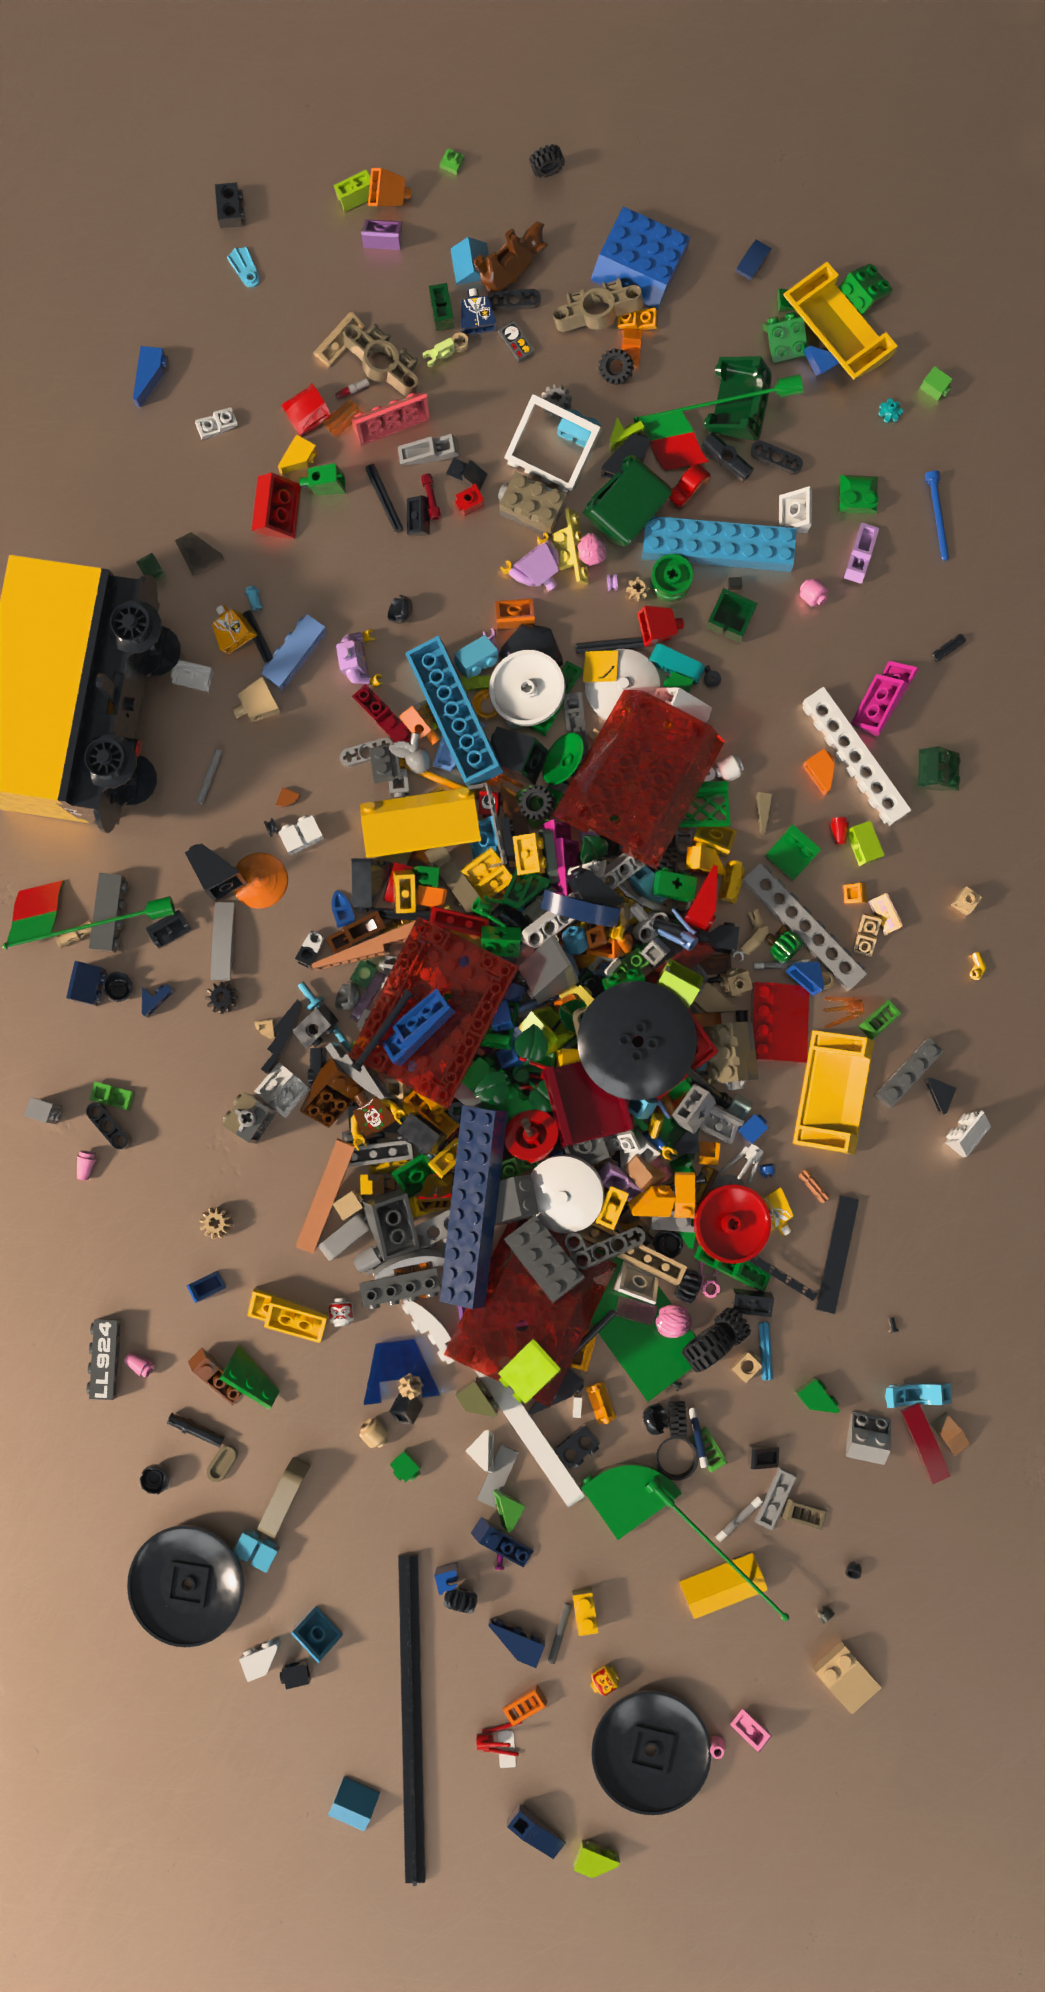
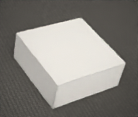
(577, 1405)

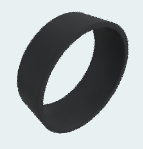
(689, 1472)

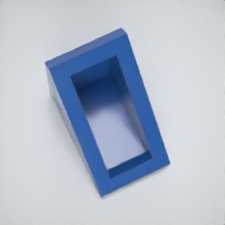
(819, 359)
(807, 975)
(206, 1286)

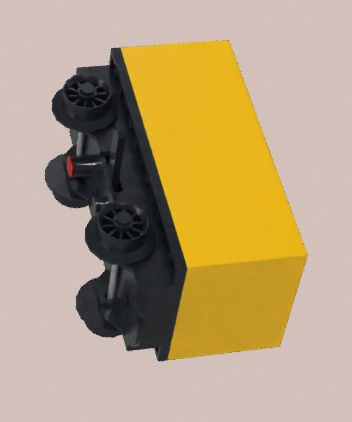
(74, 689)

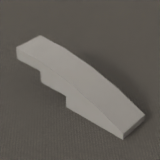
(222, 941)
(366, 1078)

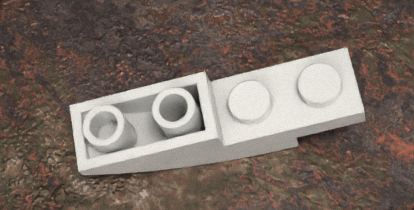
(425, 1320)

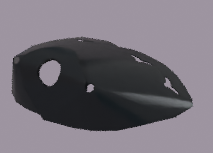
(533, 638)

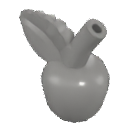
(416, 758)

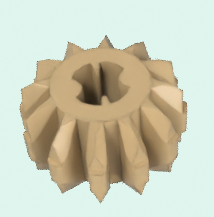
(218, 1216)

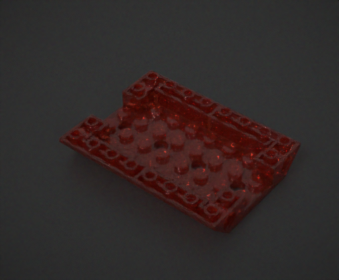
(664, 784)
(430, 962)
(558, 1328)

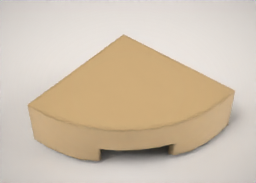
(266, 1028)

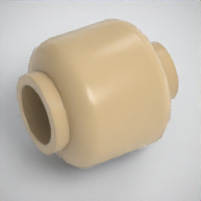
(374, 1433)

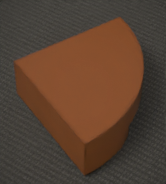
(287, 798)

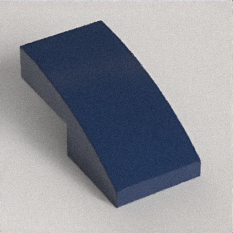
(753, 259)

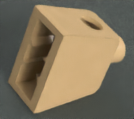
(256, 702)

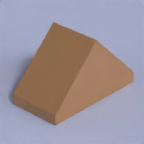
(643, 1173)
(950, 1433)

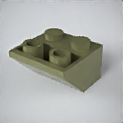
(475, 1399)

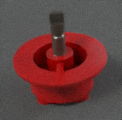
(531, 1135)

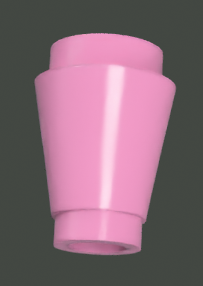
(85, 1164)
(139, 1364)
(717, 1743)

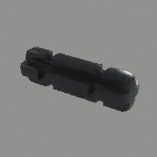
(949, 647)

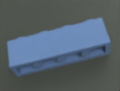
(293, 652)

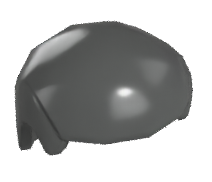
(348, 997)

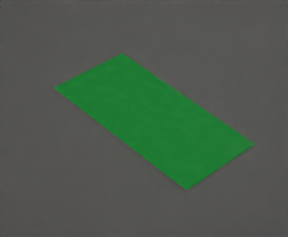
(641, 1350)

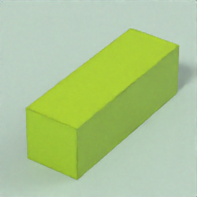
(476, 683)

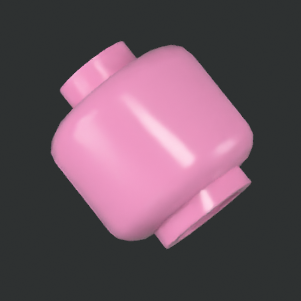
(814, 592)

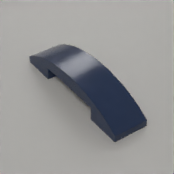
(580, 909)

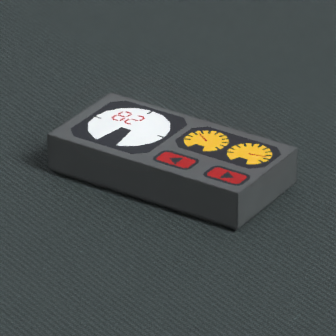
(516, 341)

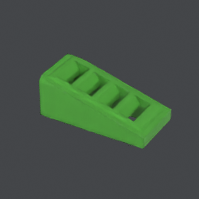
(871, 1028)
(722, 1461)

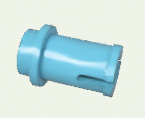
(253, 597)

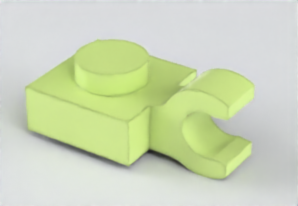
(441, 350)

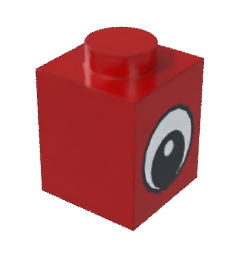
(484, 807)

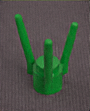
(483, 907)

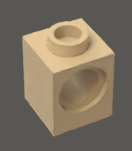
(966, 901)
(745, 1375)

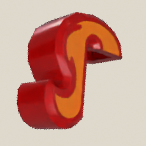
(689, 484)

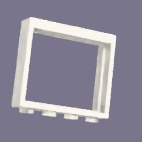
(532, 470)

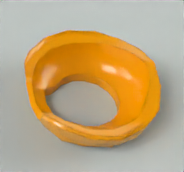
(477, 701)

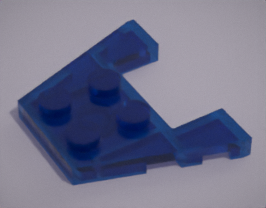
(394, 1361)

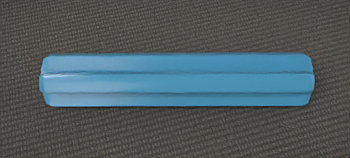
(765, 1350)

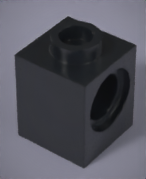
(295, 1674)

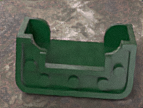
(743, 416)
(628, 502)

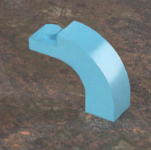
(923, 1393)

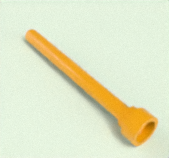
(437, 778)

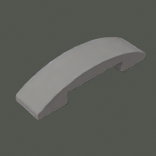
(422, 1255)

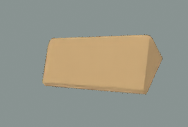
(333, 345)

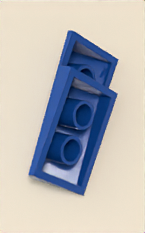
(417, 1027)

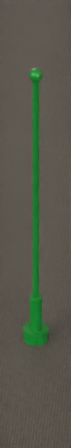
(653, 1486)

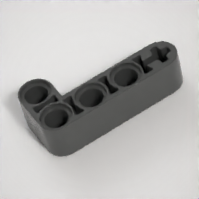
(581, 1250)

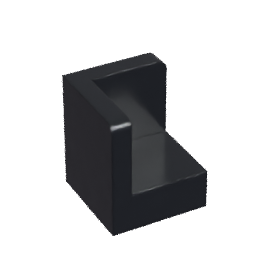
(406, 1410)

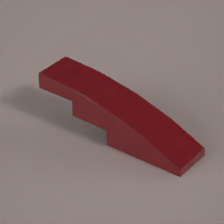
(925, 1443)

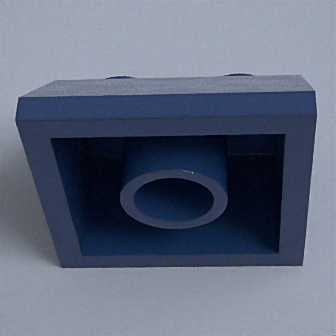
(86, 983)

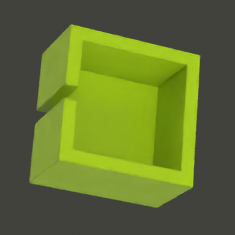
(680, 981)
(546, 1019)

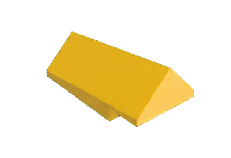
(287, 1315)
(722, 1585)

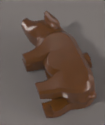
(510, 262)

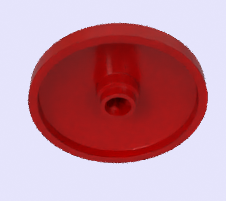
(732, 1223)

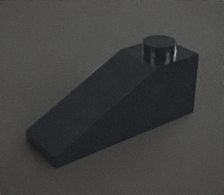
(571, 1384)

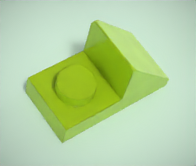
(620, 434)

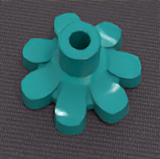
(890, 410)

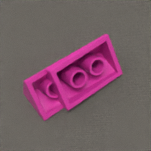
(883, 697)
(566, 852)

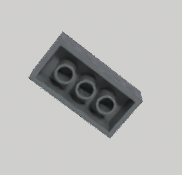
(544, 1259)

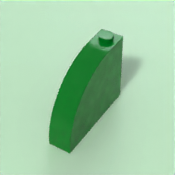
(621, 1496)

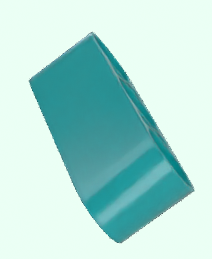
(671, 660)

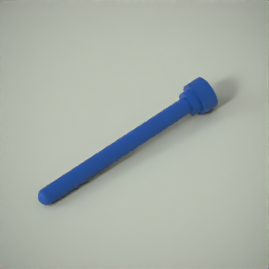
(932, 479)

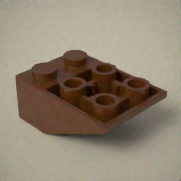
(330, 1094)

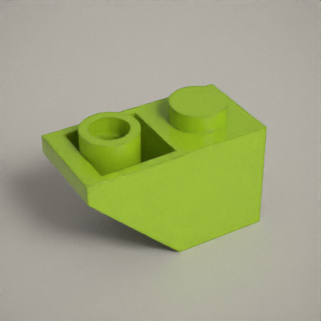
(594, 1861)

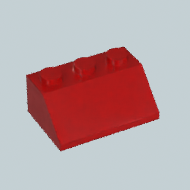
(276, 506)

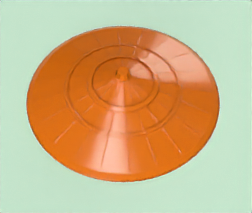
(265, 880)

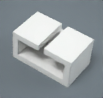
(300, 835)

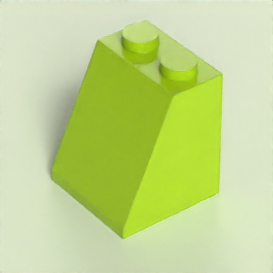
(528, 1372)

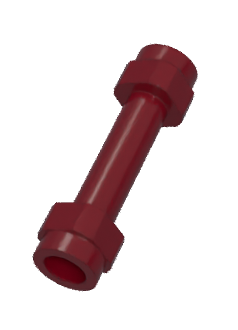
(427, 482)

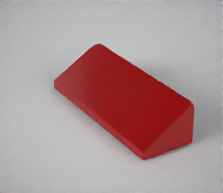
(458, 921)

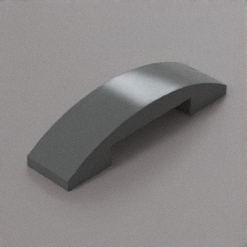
(575, 719)

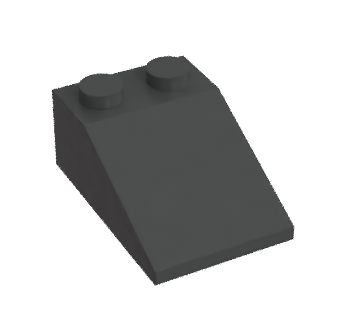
(392, 1224)

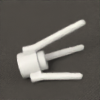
(752, 1155)

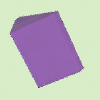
(382, 234)

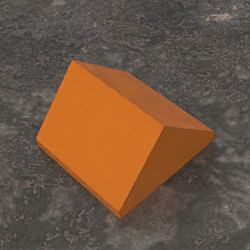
(513, 613)

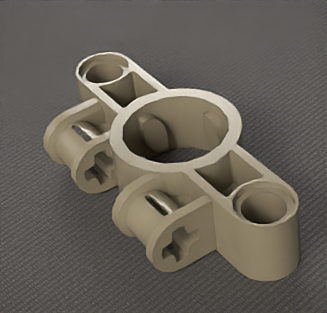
(620, 302)
(374, 341)

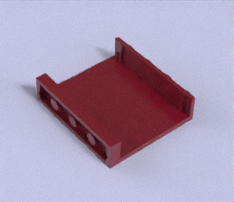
(582, 1107)

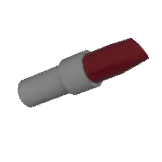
(352, 388)

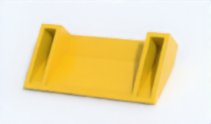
(839, 323)
(419, 822)
(833, 1092)

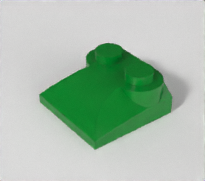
(858, 494)
(413, 1174)

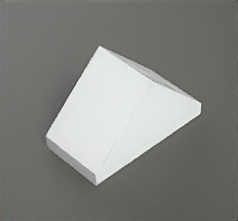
(483, 1451)

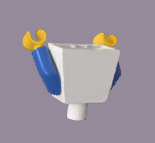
(649, 1149)

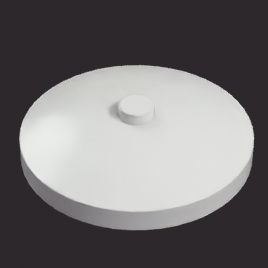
(633, 673)
(527, 688)
(567, 1193)

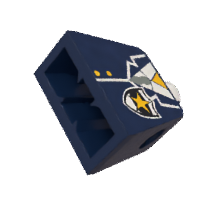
(476, 314)

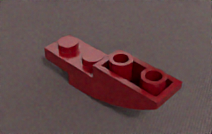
(382, 715)

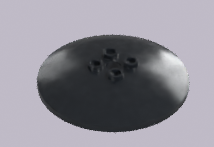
(616, 1019)
(163, 1602)
(655, 1781)

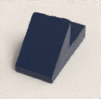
(152, 1003)

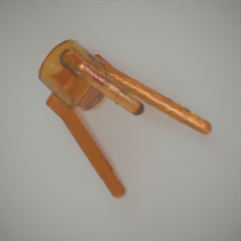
(496, 780)
(853, 1007)

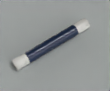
(698, 1438)

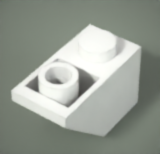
(258, 1661)

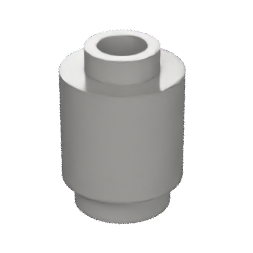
(367, 1259)

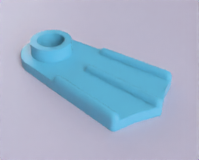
(244, 266)

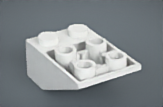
(968, 1133)

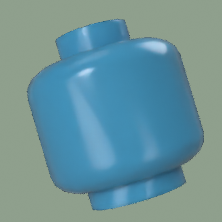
(575, 940)

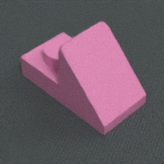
(753, 1732)

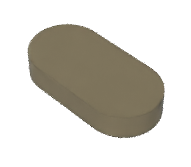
(222, 1463)

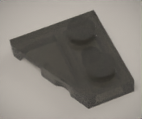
(197, 552)

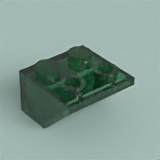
(939, 769)

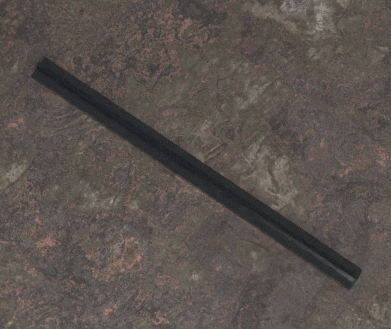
(411, 1719)

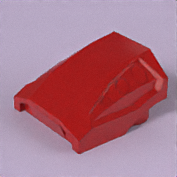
(306, 410)

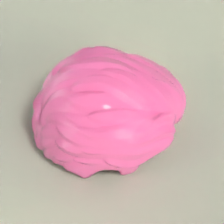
(592, 549)
(673, 1321)

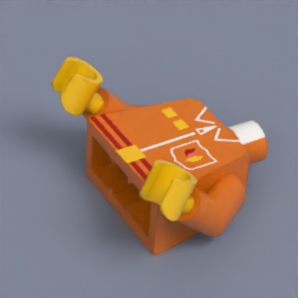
(617, 945)

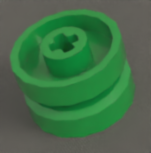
(673, 567)

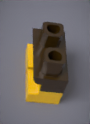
(376, 1186)

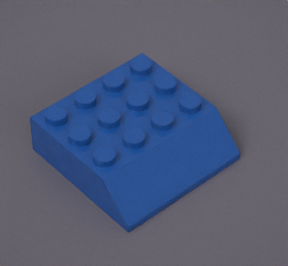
(641, 255)

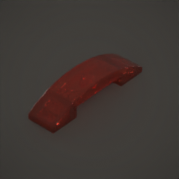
(685, 958)

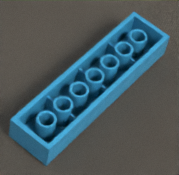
(720, 543)
(454, 712)

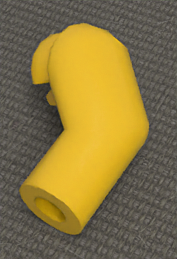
(979, 966)

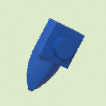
(342, 910)

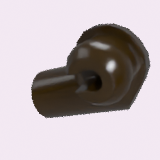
(771, 939)

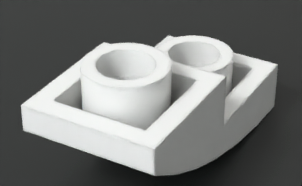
(218, 423)
(624, 1141)

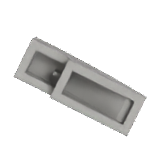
(429, 450)

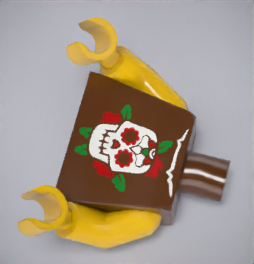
(373, 1117)

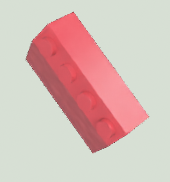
(391, 418)

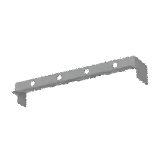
(495, 819)

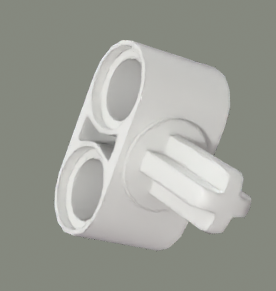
(645, 922)

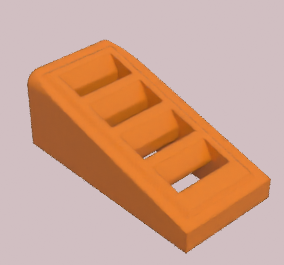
(534, 1691)

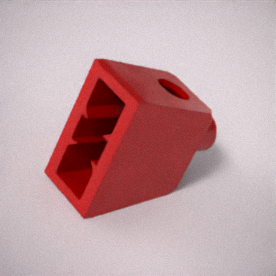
(658, 624)

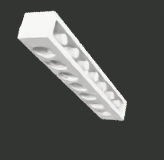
(822, 699)

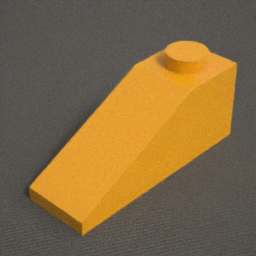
(415, 1103)

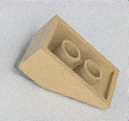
(846, 1677)

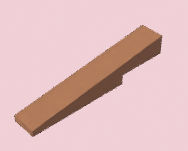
(369, 949)
(325, 1196)

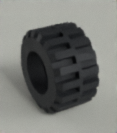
(708, 1347)

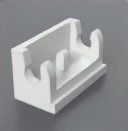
(192, 675)

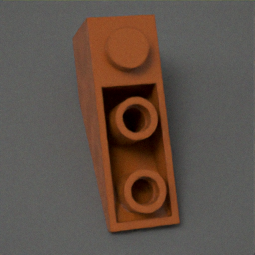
(210, 1371)

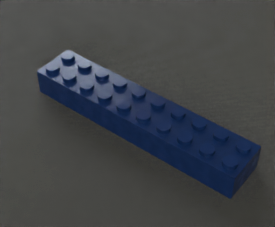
(473, 1206)

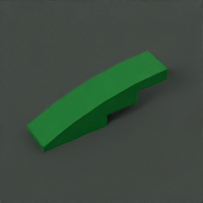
(571, 675)
(743, 1272)

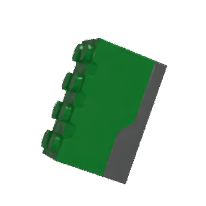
(516, 1102)

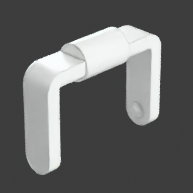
(610, 969)

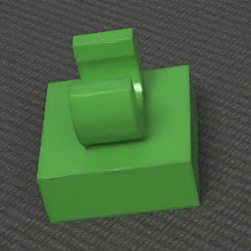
(452, 161)

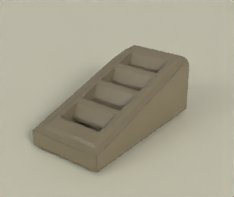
(763, 803)
(791, 1511)

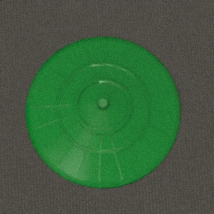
(563, 758)

